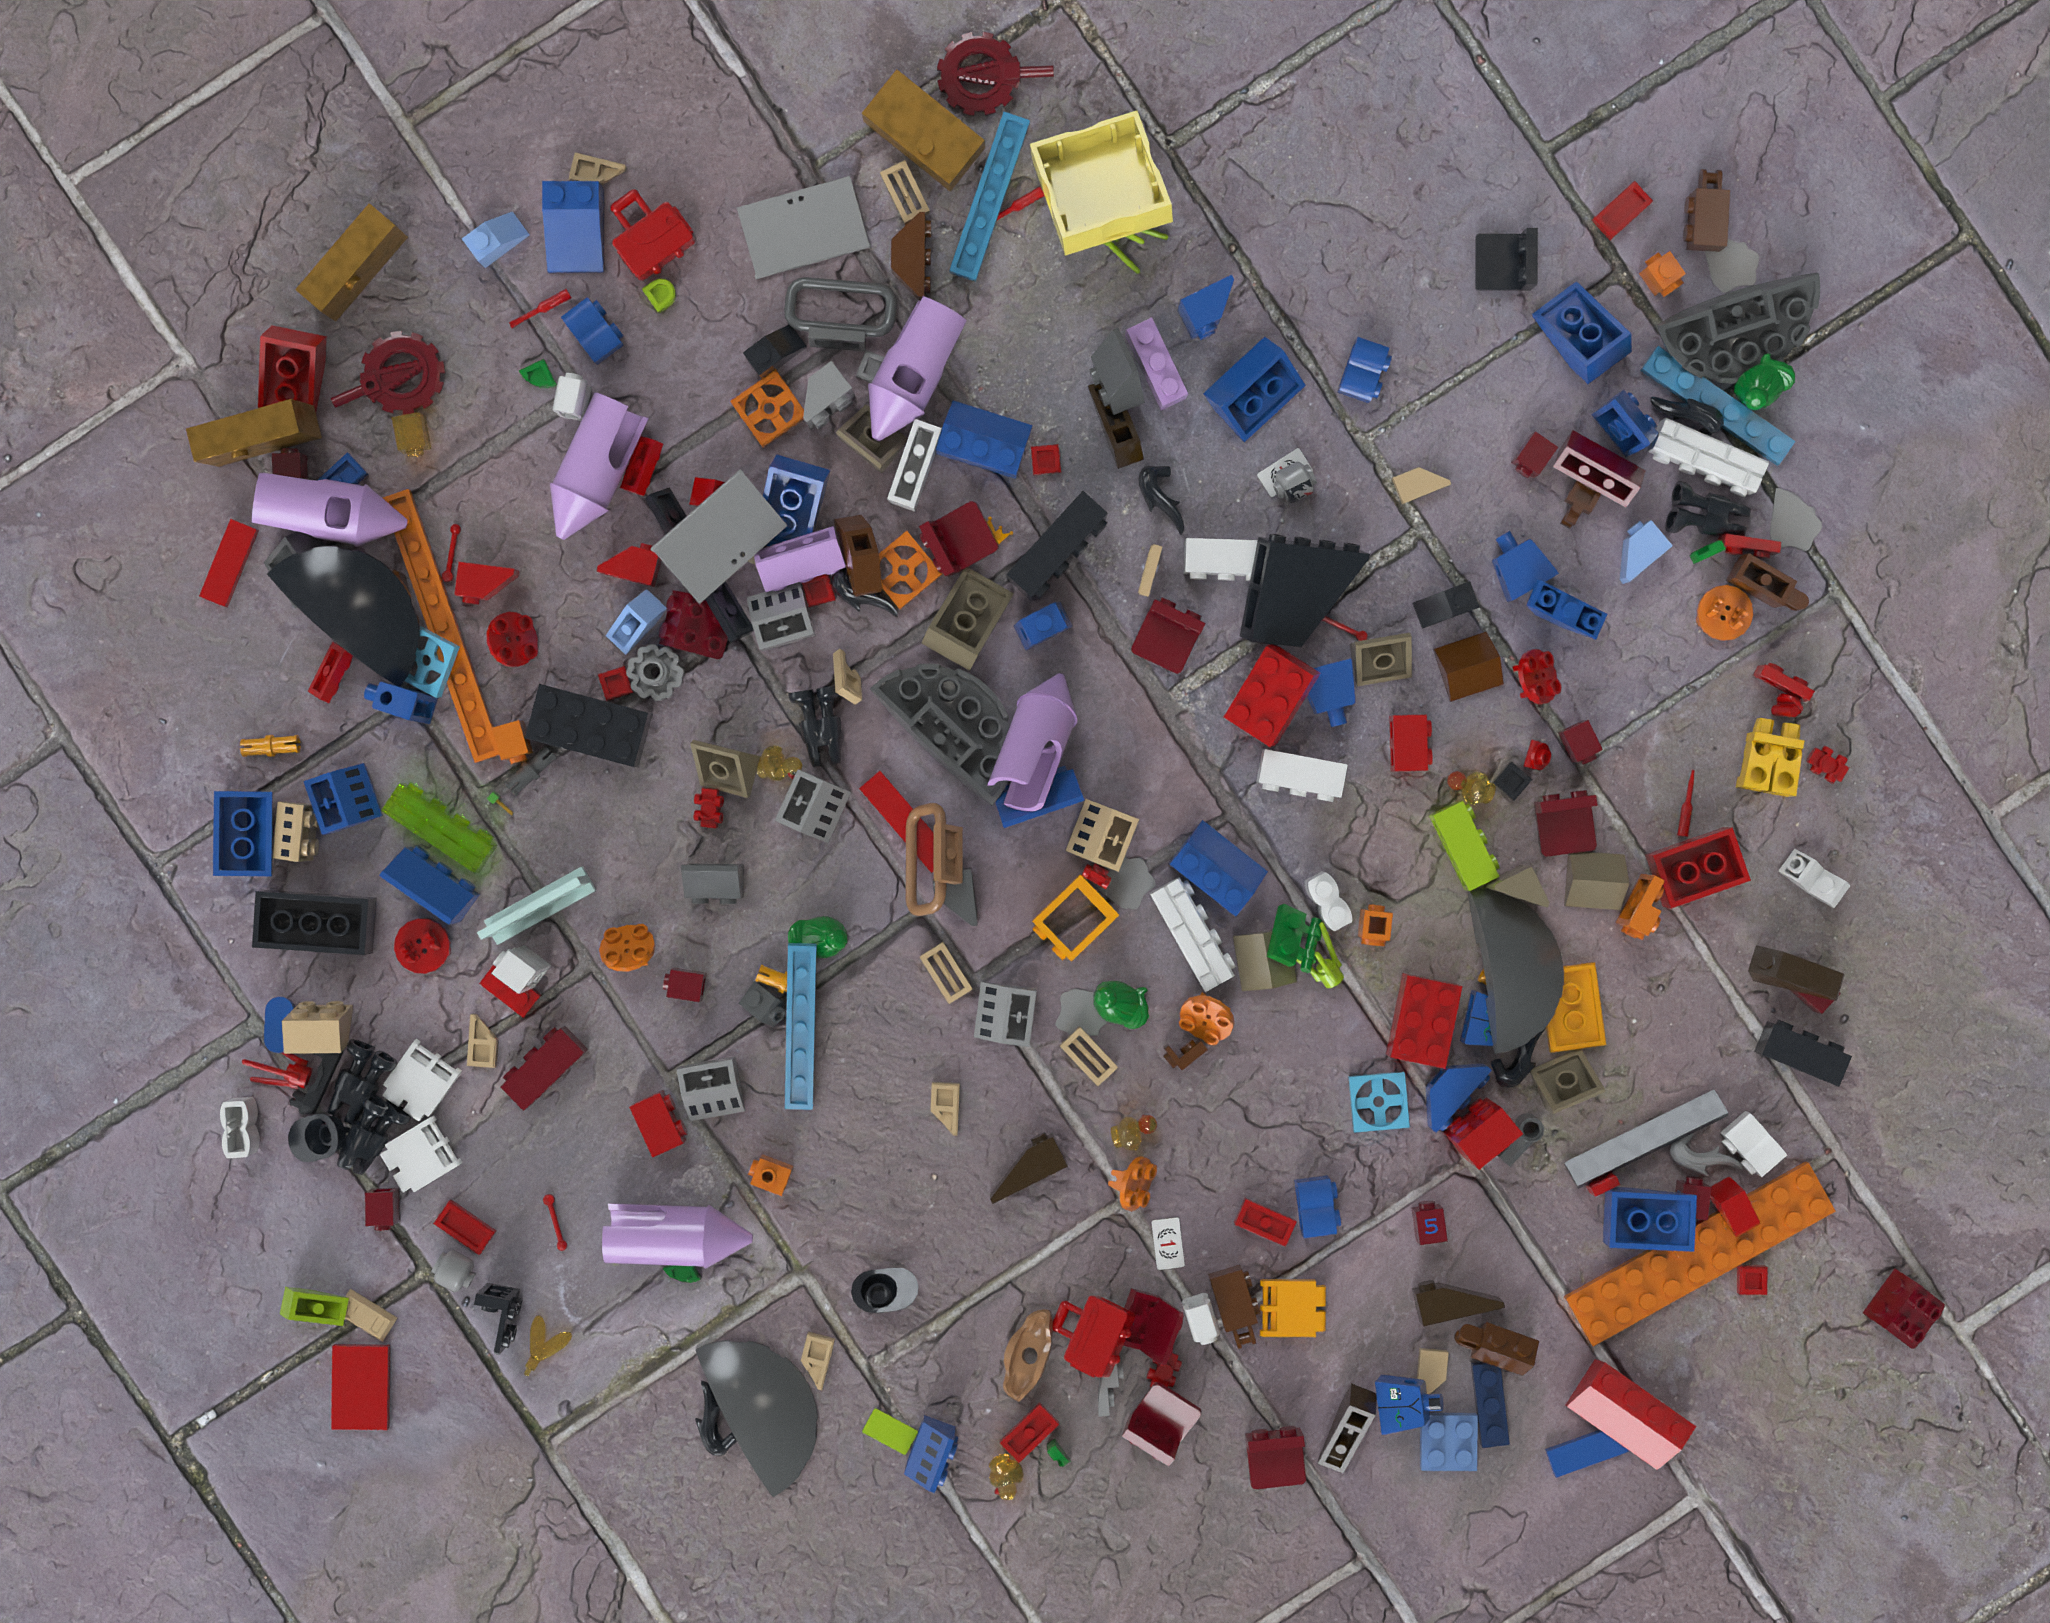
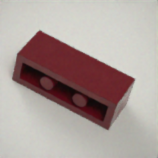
(1599, 468)
(543, 1067)

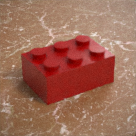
(1271, 695)
(1699, 867)
(1424, 1020)
(1482, 1132)

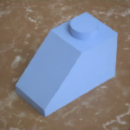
(495, 238)
(1641, 549)
(636, 621)

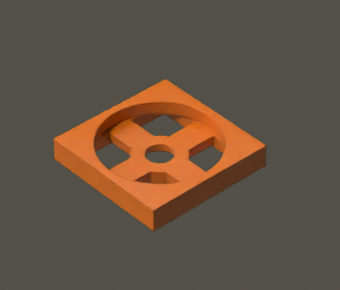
(757, 416)
(902, 599)

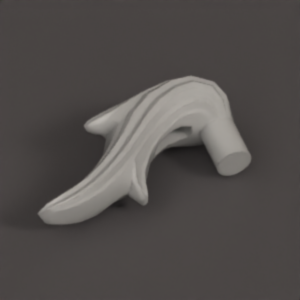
(1699, 1161)

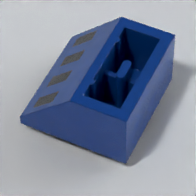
(343, 798)
(930, 1452)

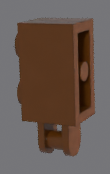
(1707, 214)
(1766, 583)
(1234, 1302)
(1499, 1347)

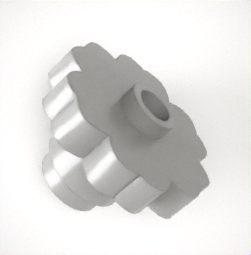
(641, 669)

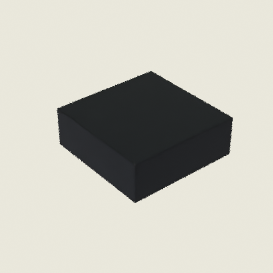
(1512, 781)

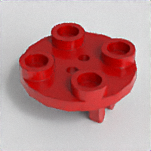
(509, 626)
(1538, 676)
(411, 953)

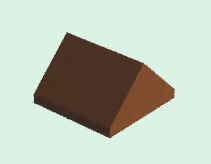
(1469, 666)

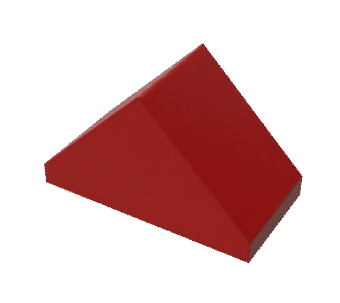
(1734, 1206)

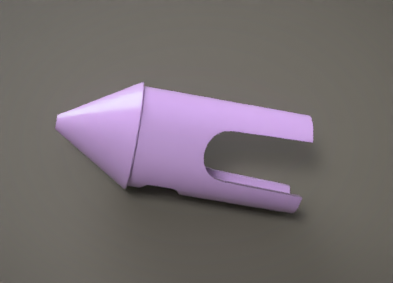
(912, 367)
(594, 464)
(324, 509)
(1040, 717)
(670, 1235)

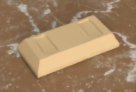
(369, 1315)

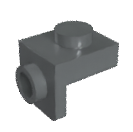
(764, 1004)

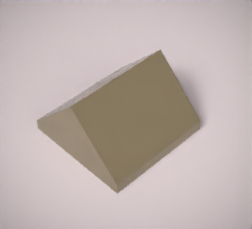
(858, 436)
(1382, 659)
(724, 768)
(1596, 880)
(1521, 884)
(1256, 969)
(1566, 1081)

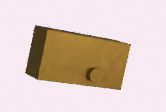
(923, 130)
(351, 263)
(253, 433)

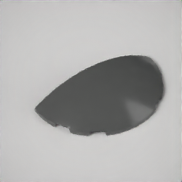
(1737, 328)
(951, 719)
(1519, 967)
(764, 1406)

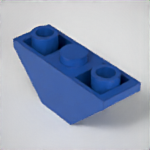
(1565, 610)
(1452, 1090)

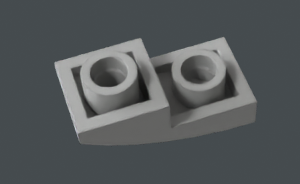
(1106, 1396)

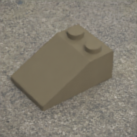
(967, 618)

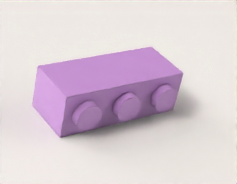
(1156, 364)
(799, 559)

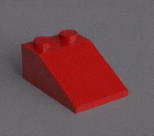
(290, 366)

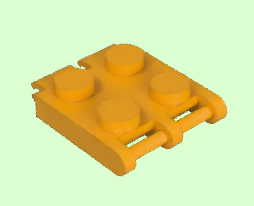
(1293, 1308)

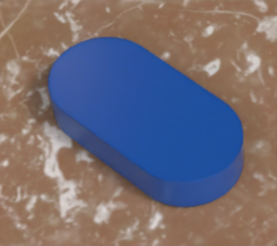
(275, 1012)

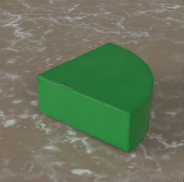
(539, 374)
(1707, 551)
(683, 1273)
(1057, 1453)

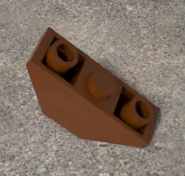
(911, 256)
(859, 554)

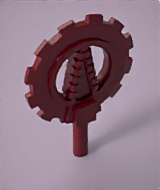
(1001, 73)
(380, 382)

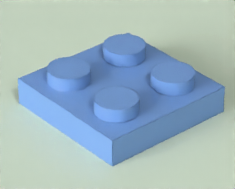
(1449, 1442)

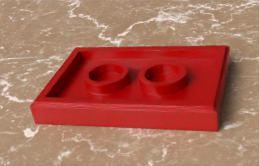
(360, 1387)

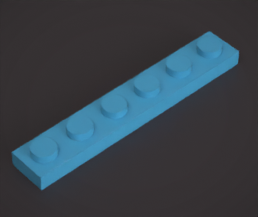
(989, 196)
(1737, 418)
(800, 1026)

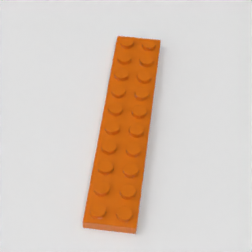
(1664, 1276)

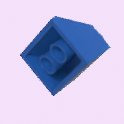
(1255, 388)
(983, 439)
(1062, 793)
(242, 833)
(1218, 868)
(430, 884)

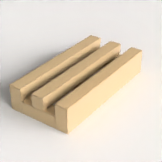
(894, 170)
(933, 952)
(1104, 1073)

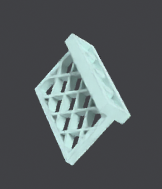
(538, 906)

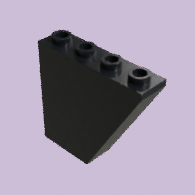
(1296, 587)

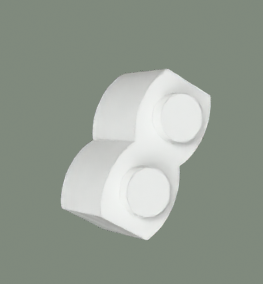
(572, 396)
(1325, 893)
(240, 1133)
(1753, 1144)
(1201, 1318)

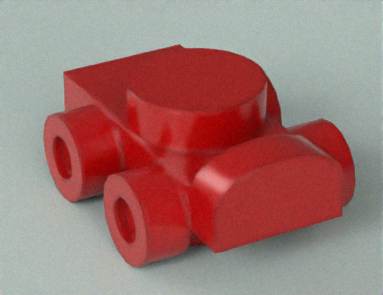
(1823, 762)
(710, 808)
(1097, 874)
(1164, 1373)

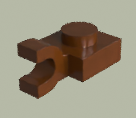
(1581, 500)

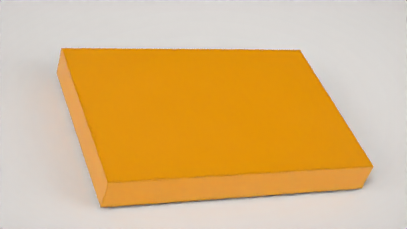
(1579, 1012)

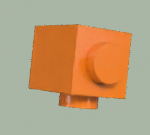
(512, 741)
(770, 1174)

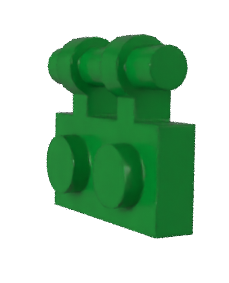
(1287, 935)

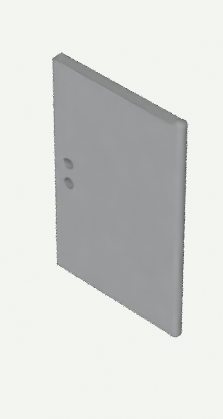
(804, 229)
(712, 538)

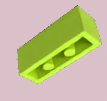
(1465, 845)

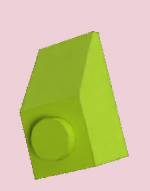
(313, 1306)

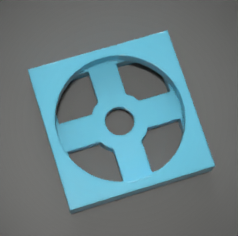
(444, 668)
(1357, 1081)

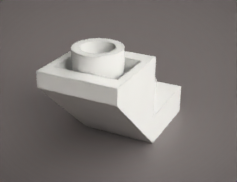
(1814, 878)

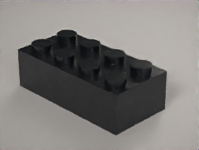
(1057, 545)
(588, 725)
(314, 922)

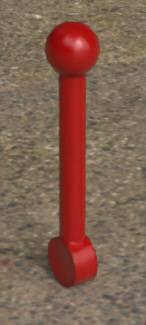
(448, 575)
(1361, 635)
(548, 1200)

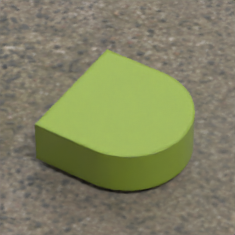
(660, 293)

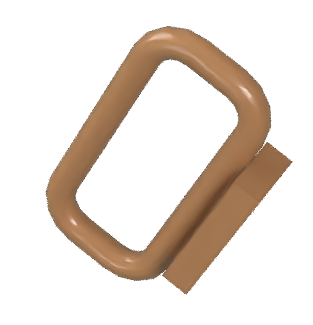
(947, 858)

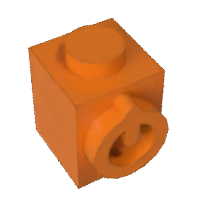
(1662, 274)
(1375, 925)

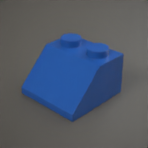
(1204, 308)

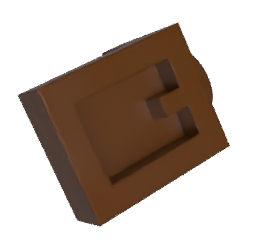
(1190, 1052)

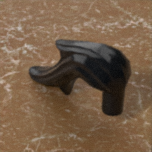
(1706, 415)
(1155, 497)
(843, 588)
(1519, 1068)
(708, 1425)

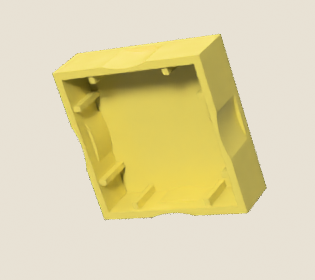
(1101, 183)

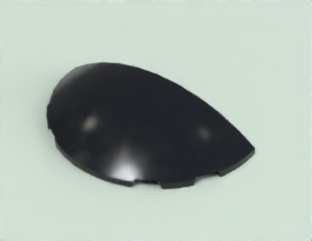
(356, 605)

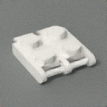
(420, 1081)
(419, 1156)

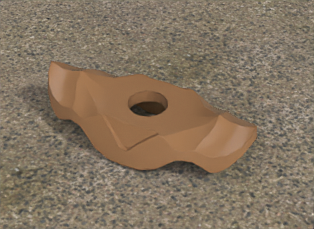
(1019, 1374)

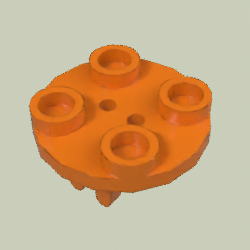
(1713, 606)
(639, 947)
(1206, 1018)
(1134, 1183)

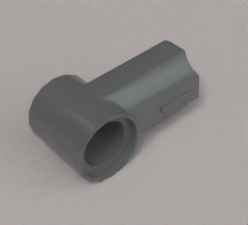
(1519, 1146)

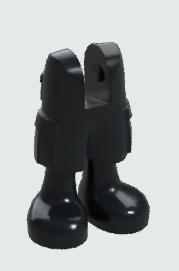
(1714, 516)
(823, 731)
(352, 1086)
(367, 1142)

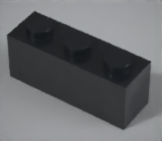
(1803, 1052)

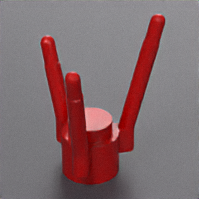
(295, 1075)

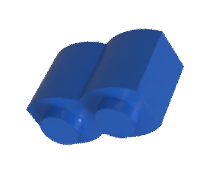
(592, 330)
(1364, 369)
(1317, 1206)

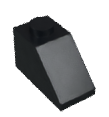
(774, 350)
(1446, 605)

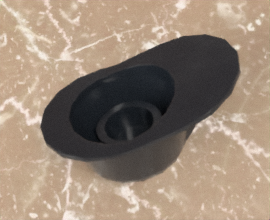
(316, 1137)
(884, 1290)

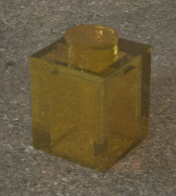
(411, 434)

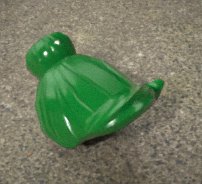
(1764, 383)
(824, 931)
(1121, 1004)

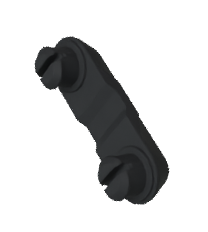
(310, 1102)

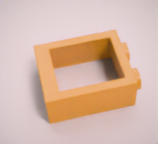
(1060, 948)

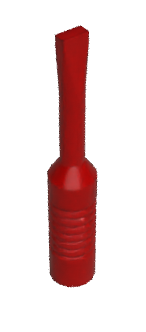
(1023, 201)
(544, 306)
(1686, 810)

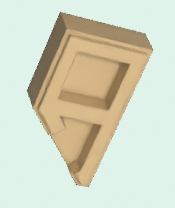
(594, 169)
(1417, 484)
(1149, 570)
(846, 681)
(481, 1044)
(946, 1104)
(817, 1356)
(1432, 1367)

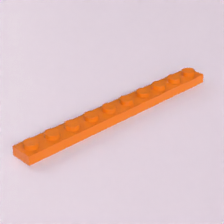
(442, 621)

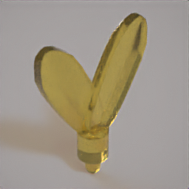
(539, 1348)

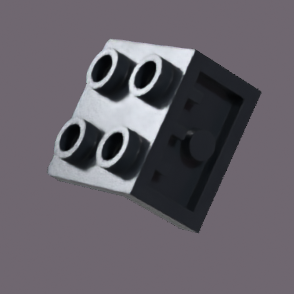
(1506, 261)
(499, 1297)

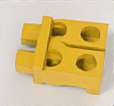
(1770, 760)

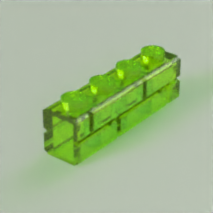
(439, 827)

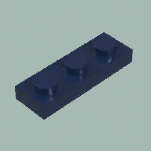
(1490, 1405)

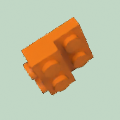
(1638, 914)

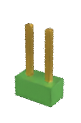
(493, 797)

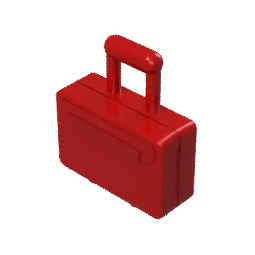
(653, 239)
(1097, 1336)

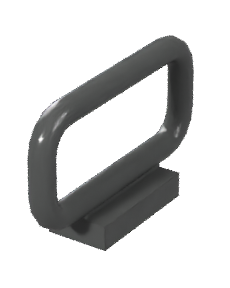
(839, 335)

